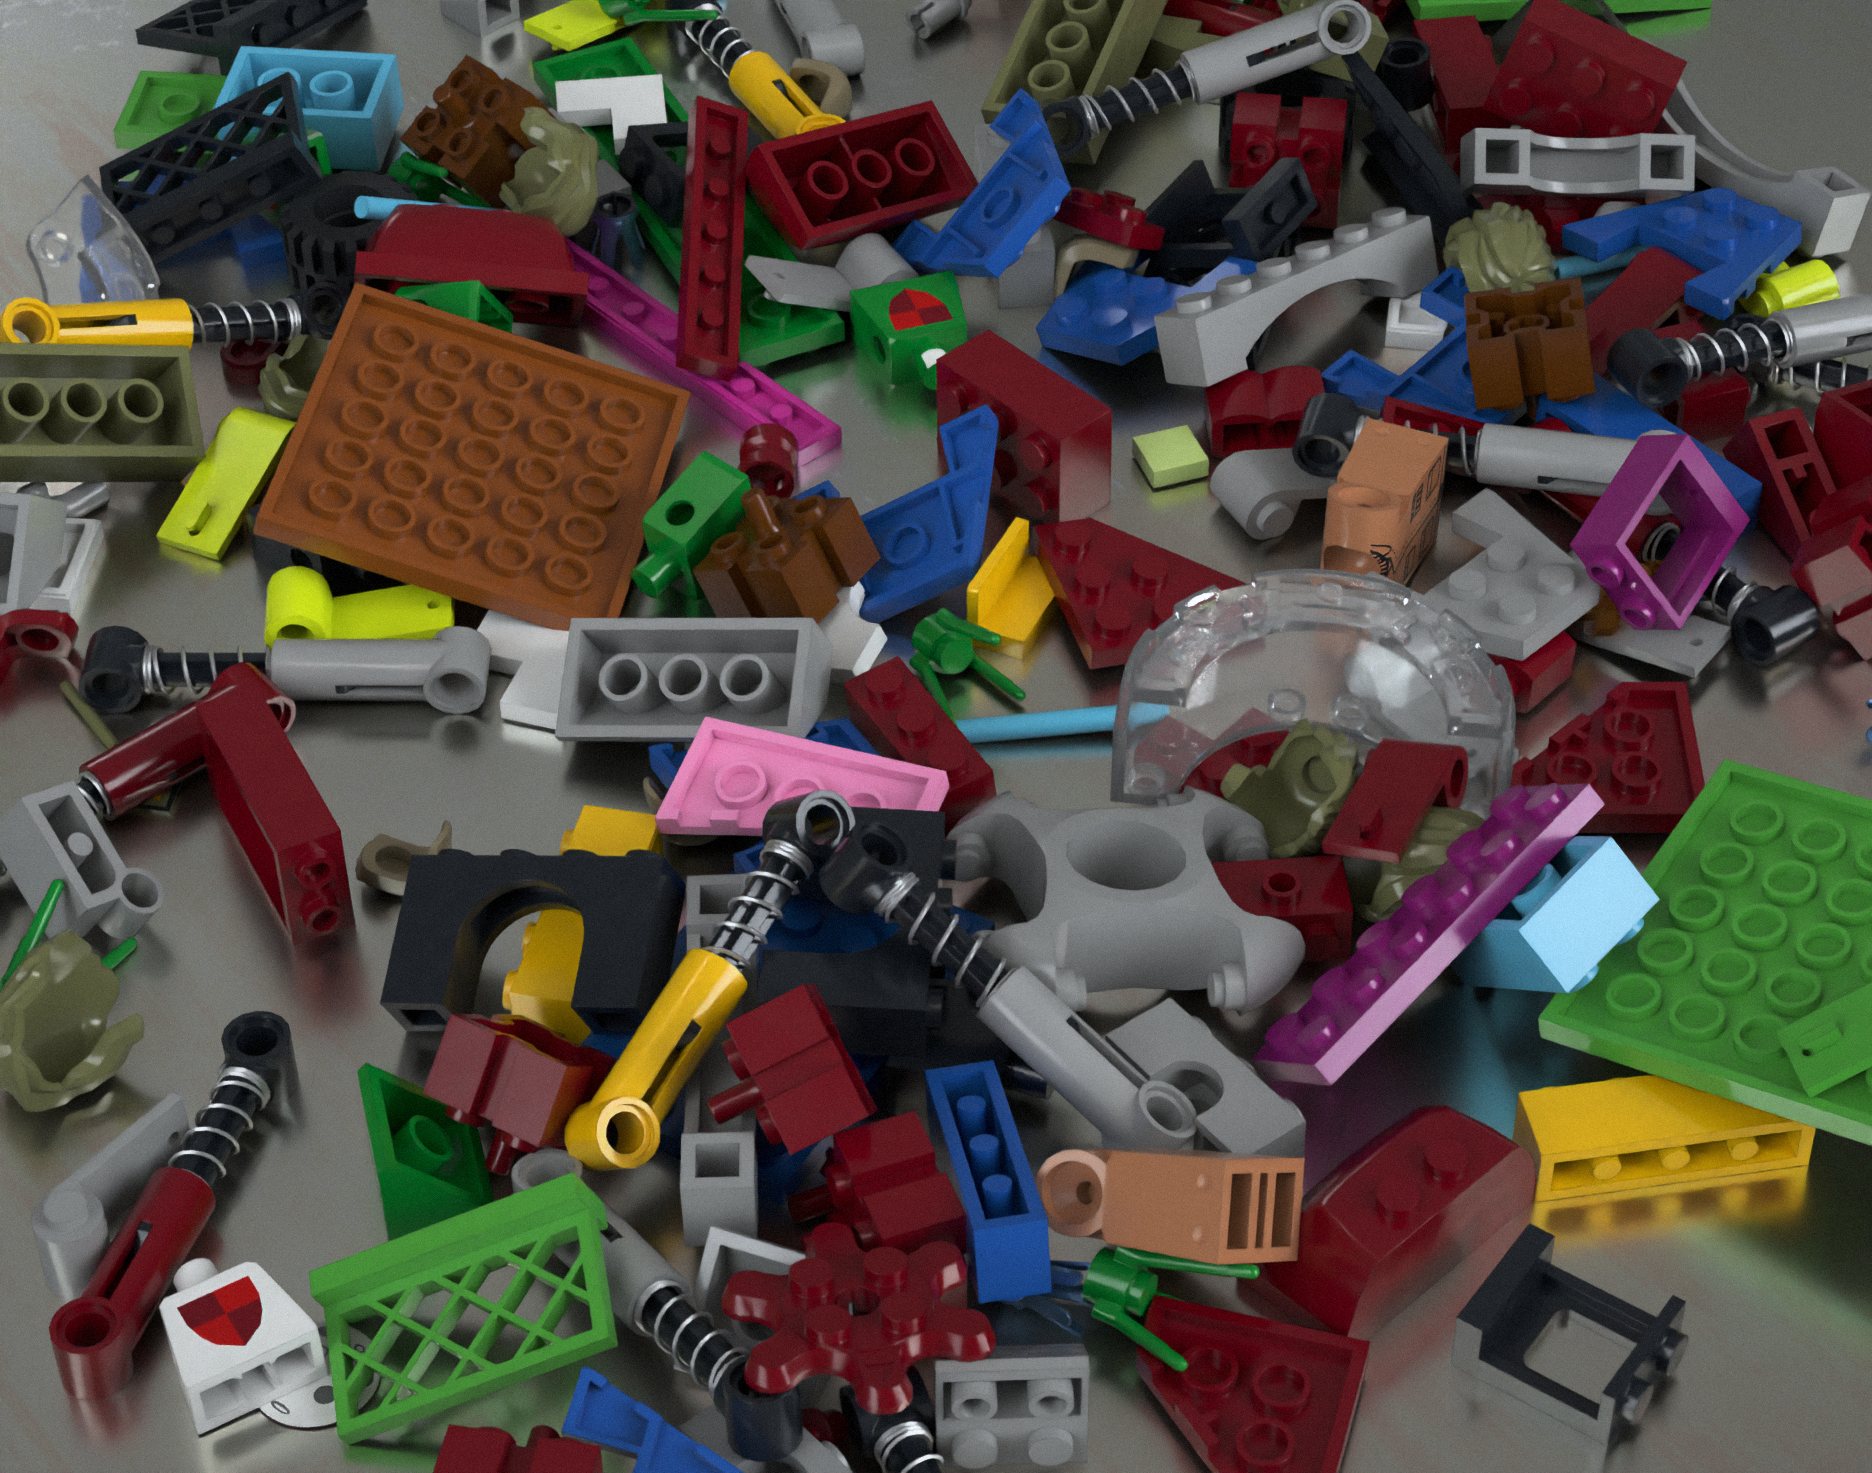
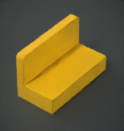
(1011, 594)

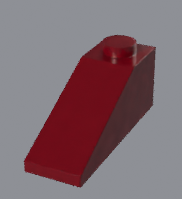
(1794, 476)

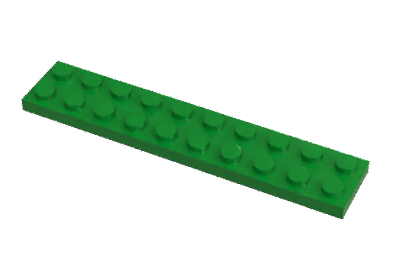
(766, 326)

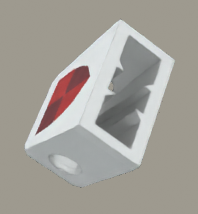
(237, 1341)

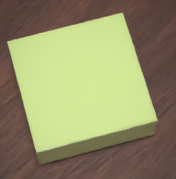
(1170, 456)

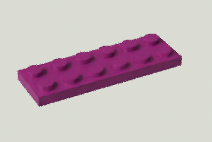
(1426, 933)

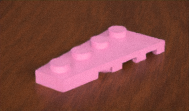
(742, 770)

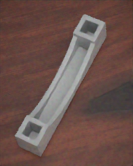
(1819, 198)
(1215, 330)
(717, 1159)

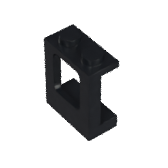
(654, 173)
(1253, 217)
(1519, 1307)

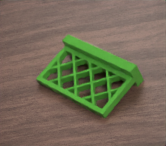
(463, 1251)

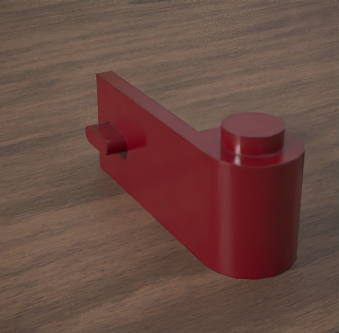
(1639, 298)
(1394, 797)

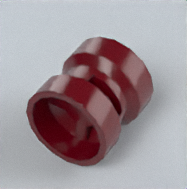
(769, 459)

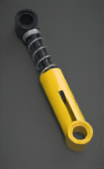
(753, 74)
(174, 321)
(703, 990)

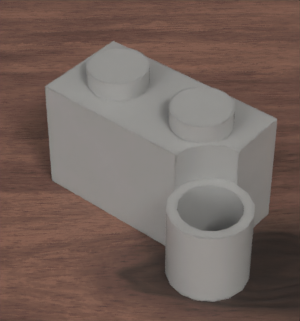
(60, 838)

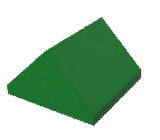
(420, 1156)

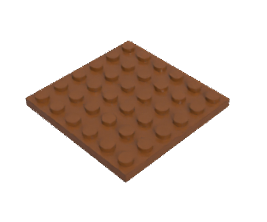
(474, 462)

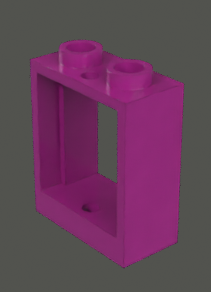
(1699, 501)

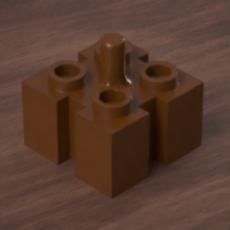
(474, 130)
(1529, 345)
(786, 558)

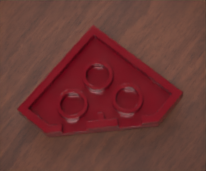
(1115, 584)
(1633, 753)
(1255, 1388)

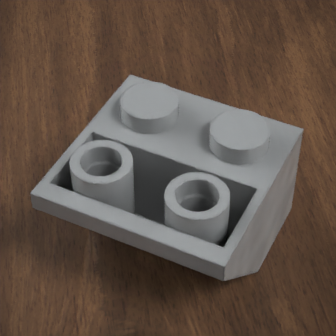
(1013, 1407)

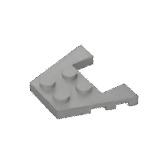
(1517, 588)

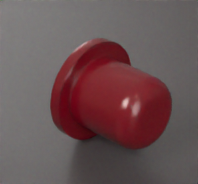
(826, 1425)

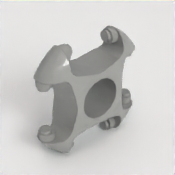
(1129, 898)

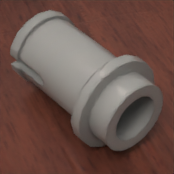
(934, 14)

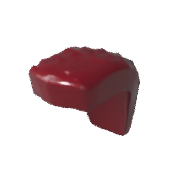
(35, 633)

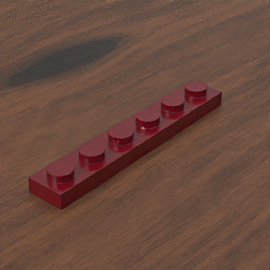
(712, 240)

